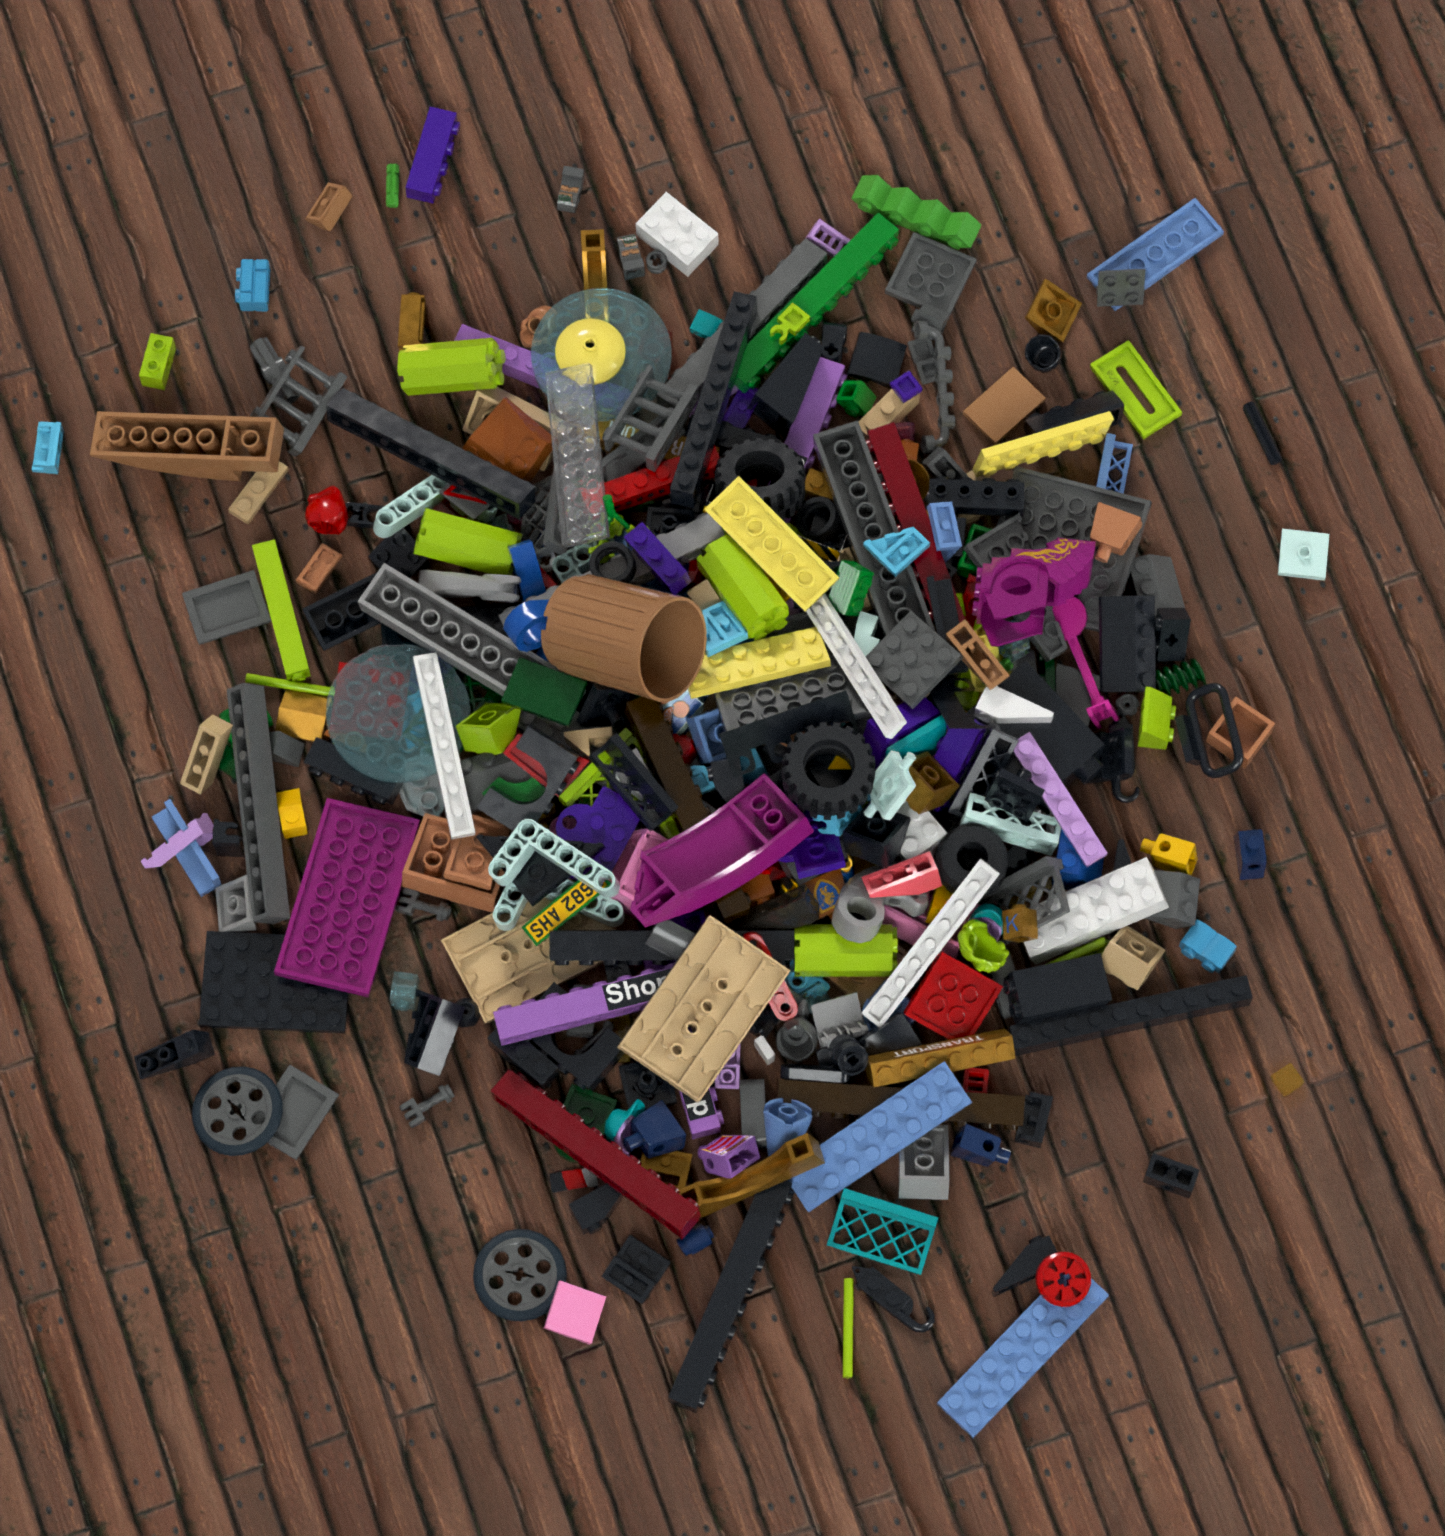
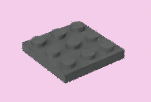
(930, 274)
(912, 659)

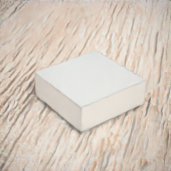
(764, 1050)

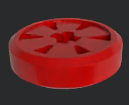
(1077, 1284)

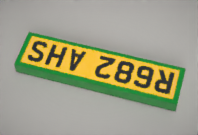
(561, 910)

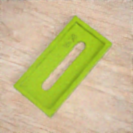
(1128, 358)

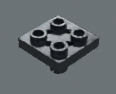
(667, 519)
(608, 708)
(1015, 793)
(646, 1080)

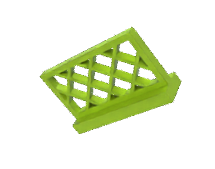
(592, 774)

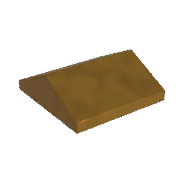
(1052, 311)
(302, 715)

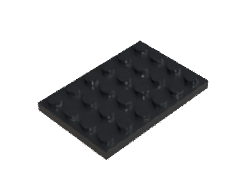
(246, 993)

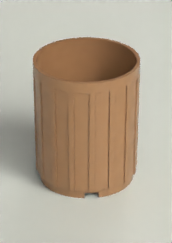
(625, 636)

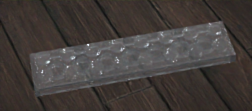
(577, 455)

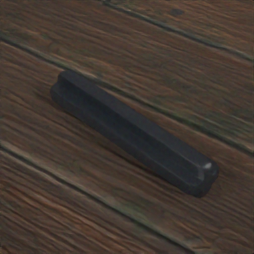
(1262, 433)

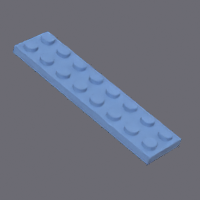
(881, 1134)
(1016, 1358)

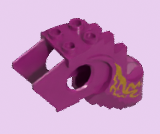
(1029, 583)

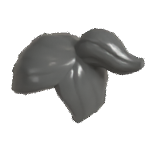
(797, 1036)

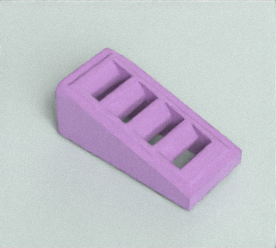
(827, 230)

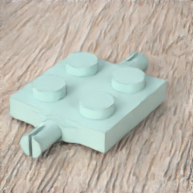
(891, 785)

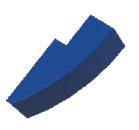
(527, 568)

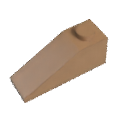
(976, 655)

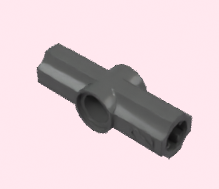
(271, 367)

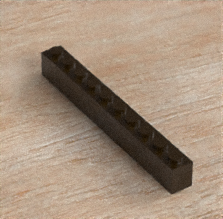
(674, 776)
(861, 1099)

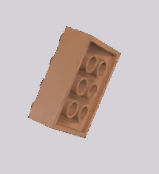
(428, 862)

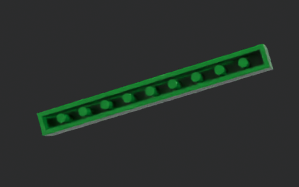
(818, 297)

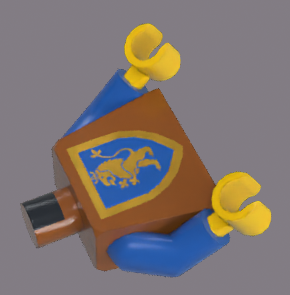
(827, 888)

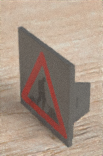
(463, 502)

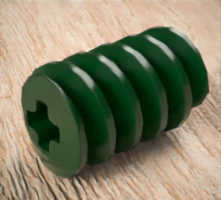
(1179, 677)

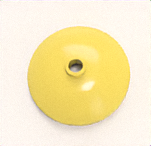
(605, 356)

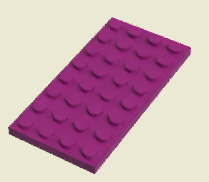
(347, 897)

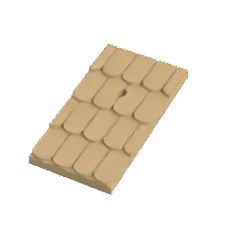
(507, 965)
(714, 990)

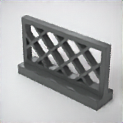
(551, 535)
(1026, 878)

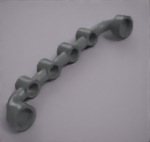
(942, 377)

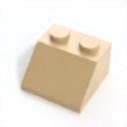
(1131, 957)

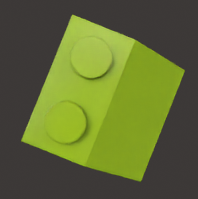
(1155, 719)
(489, 728)

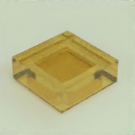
(1287, 1080)

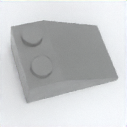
(925, 1167)

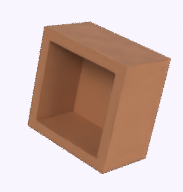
(1252, 730)

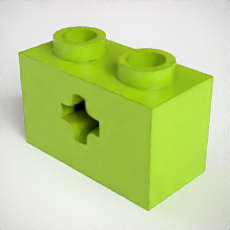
(157, 361)

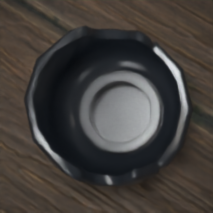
(1043, 353)

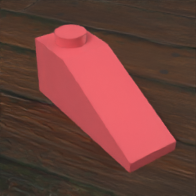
(904, 878)

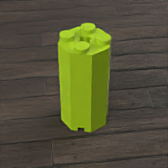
(451, 366)
(465, 543)
(743, 587)
(824, 953)

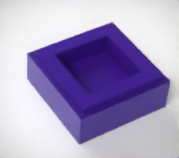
(906, 387)

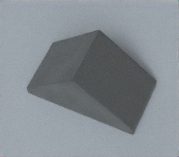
(285, 749)

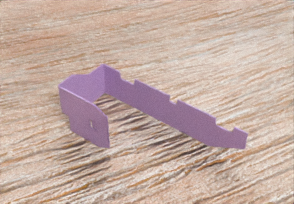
(198, 829)

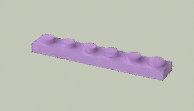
(1059, 801)

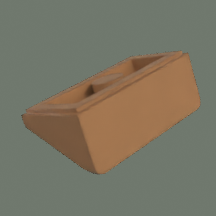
(329, 206)

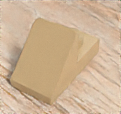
(583, 739)

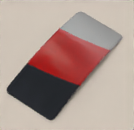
(572, 1180)

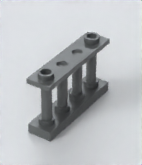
(308, 421)
(664, 435)

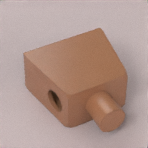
(1113, 531)

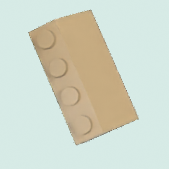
(486, 401)

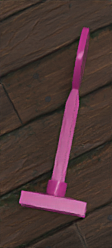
(1072, 621)

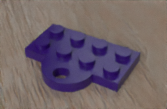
(604, 822)
(817, 852)

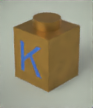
(1020, 924)

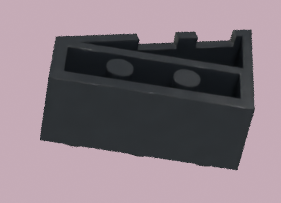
(433, 1032)

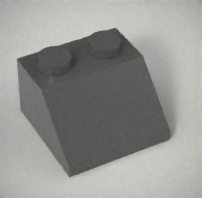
(1182, 898)

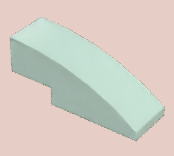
(865, 631)

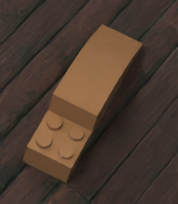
(189, 443)

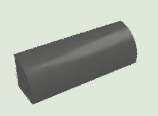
(669, 938)

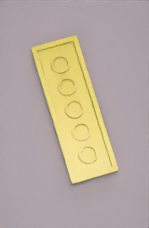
(1042, 444)
(772, 544)
(761, 662)

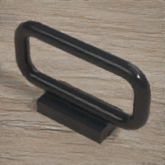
(1192, 738)

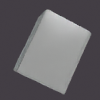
(235, 906)

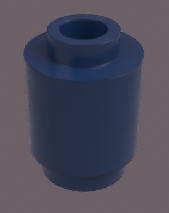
(696, 1239)

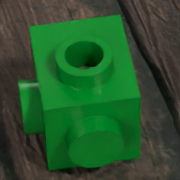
(856, 398)

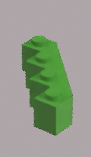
(922, 216)

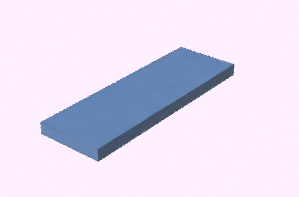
(1165, 245)

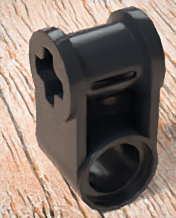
(833, 340)

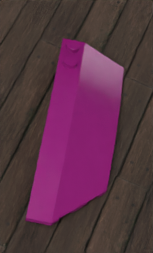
(718, 853)

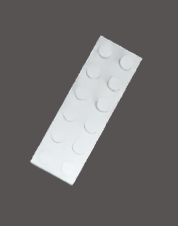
(1099, 910)

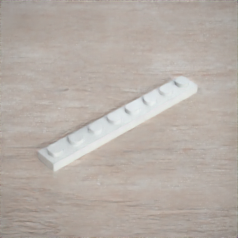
(856, 667)
(443, 746)
(930, 943)

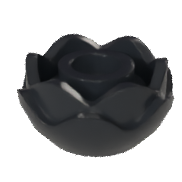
(473, 1015)

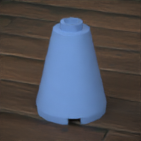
(784, 1122)

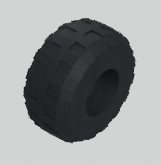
(964, 839)

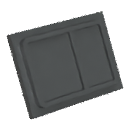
(226, 607)
(304, 1109)

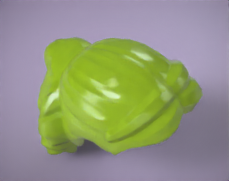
(980, 947)

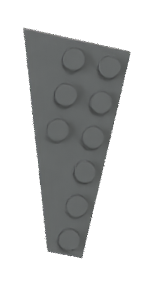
(999, 544)

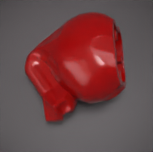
(327, 511)

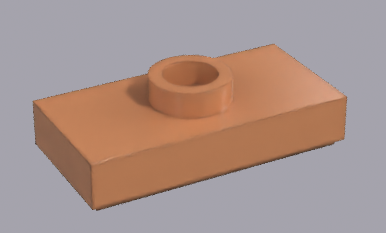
(319, 568)

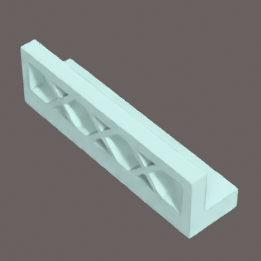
(1010, 829)

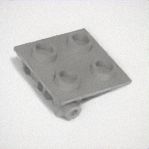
(838, 1017)

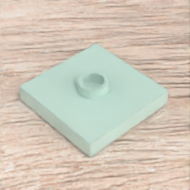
(1303, 554)

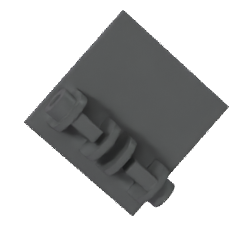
(1120, 287)

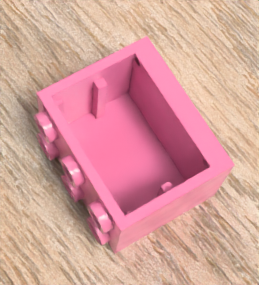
(629, 864)

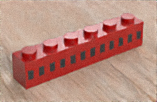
(649, 485)

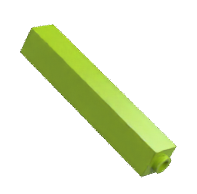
(281, 611)

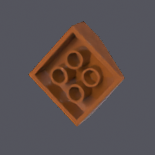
(511, 441)

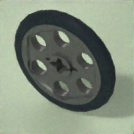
(256, 1135)
(486, 1268)

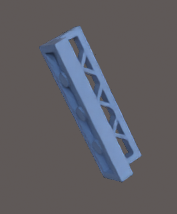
(1106, 459)
(191, 857)

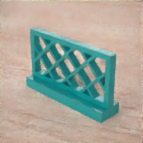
(888, 1210)

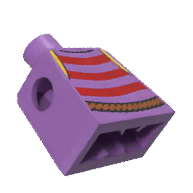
(729, 1155)

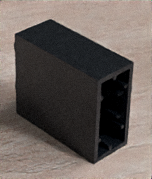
(1065, 741)

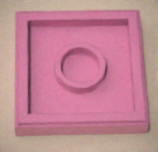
(574, 1312)

